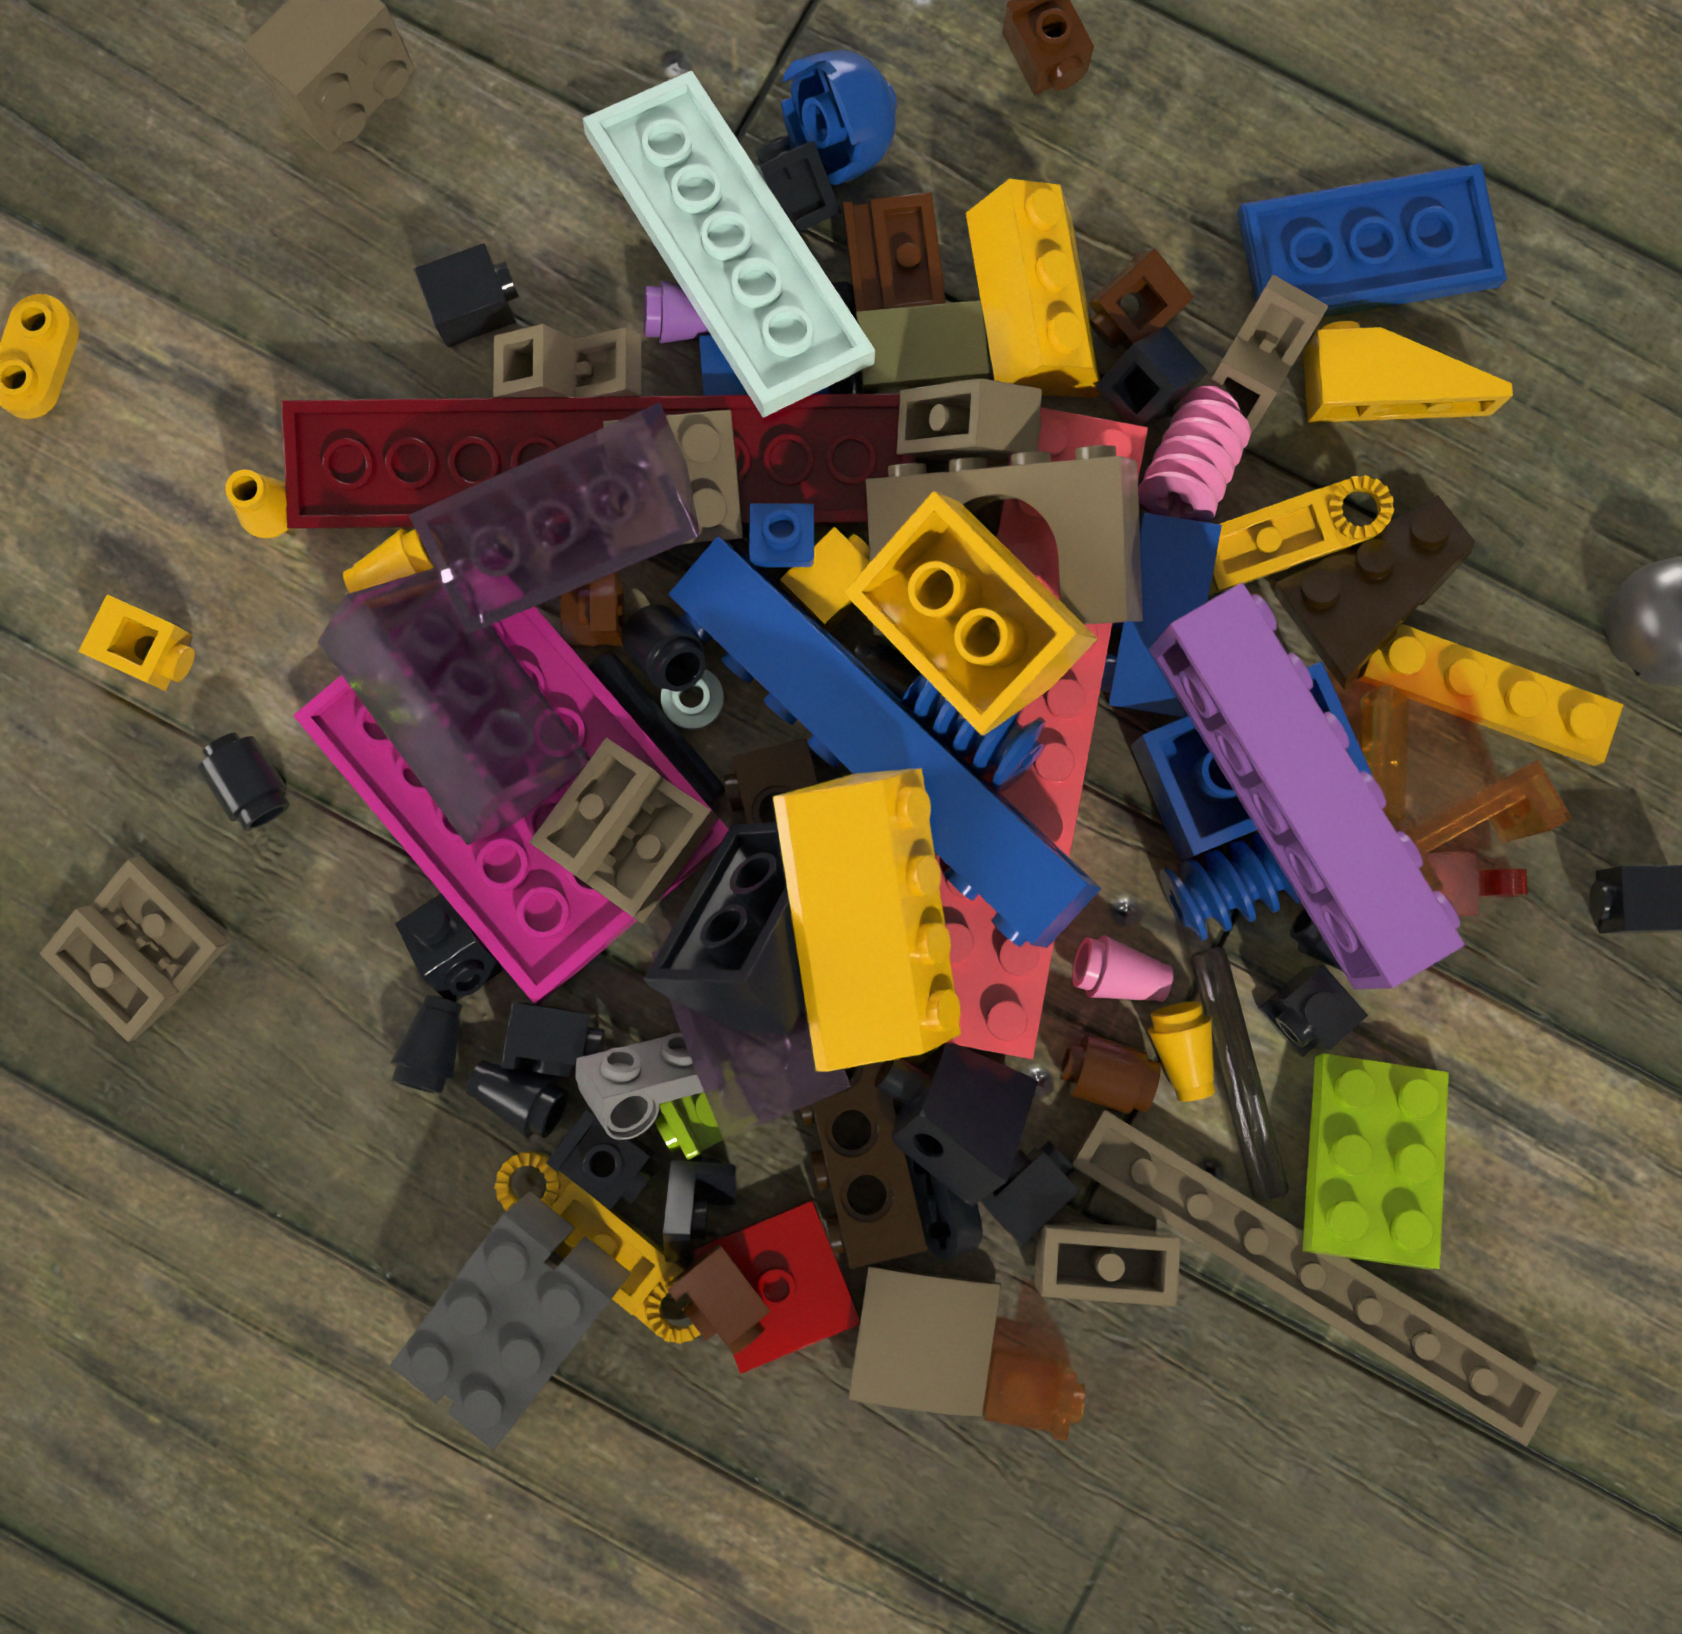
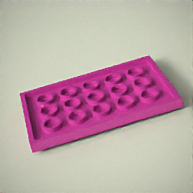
(509, 892)

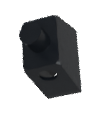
(959, 1117)

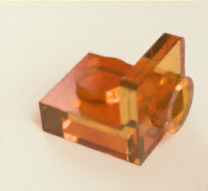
(1033, 1393)

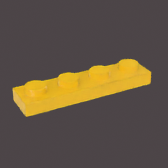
(1495, 694)

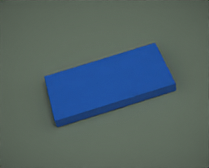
(1378, 240)

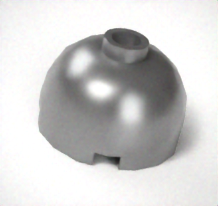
(1646, 622)

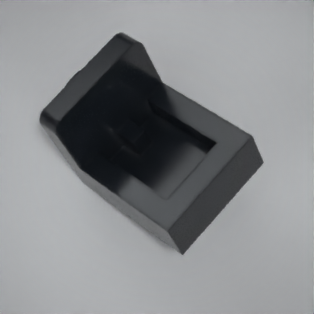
(447, 950)

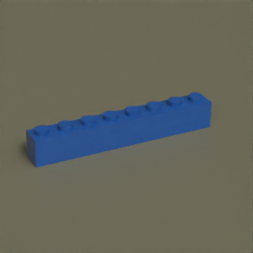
(867, 728)

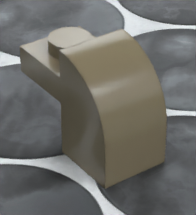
(1267, 347)
(552, 364)

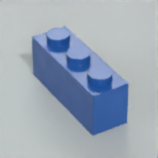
(1175, 580)

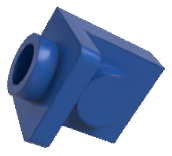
(781, 535)

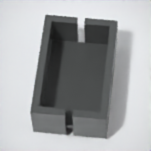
(509, 1320)

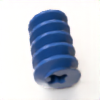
(1007, 748)
(1225, 885)

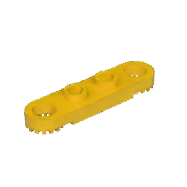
(1295, 532)
(608, 1229)

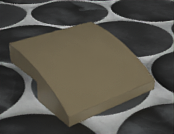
(624, 830)
(134, 948)
(925, 1341)

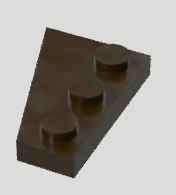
(1363, 593)

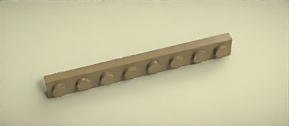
(1319, 1283)

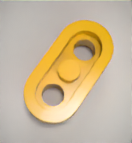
(38, 353)

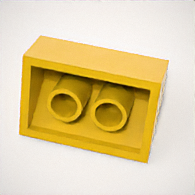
(1033, 290)
(969, 614)

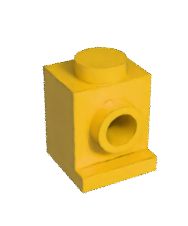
(121, 636)

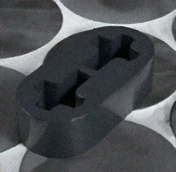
(946, 1220)

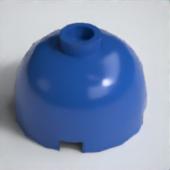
(843, 108)

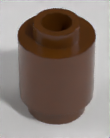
(1110, 1074)

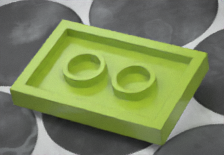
(1376, 1162)

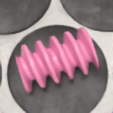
(1196, 456)

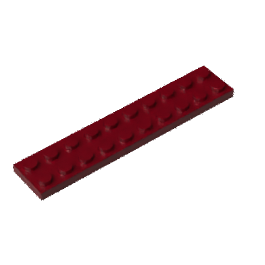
(391, 457)

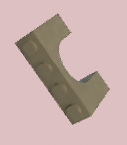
(1084, 501)

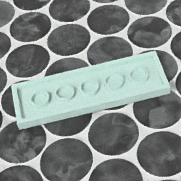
(729, 243)

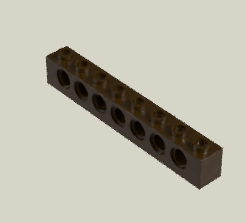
(895, 1224)

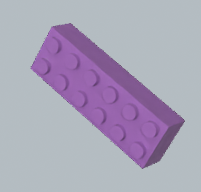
(1306, 791)

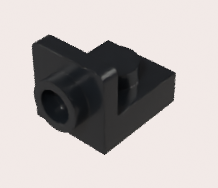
(797, 180)
(690, 1191)

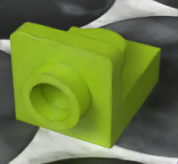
(688, 1125)

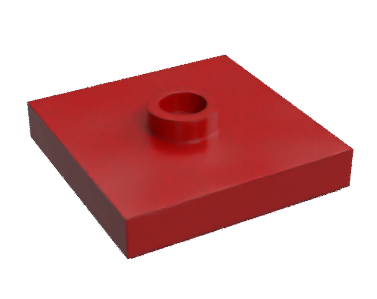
(797, 1279)

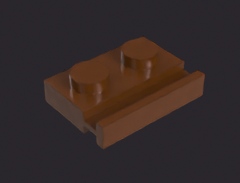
(894, 252)

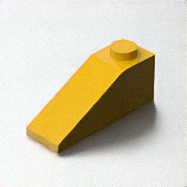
(1387, 377)

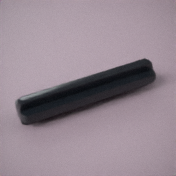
(657, 725)

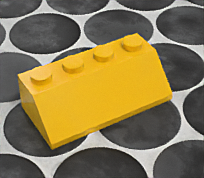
(868, 918)

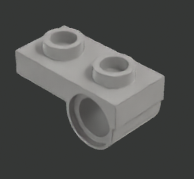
(632, 1080)

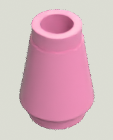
(1119, 972)

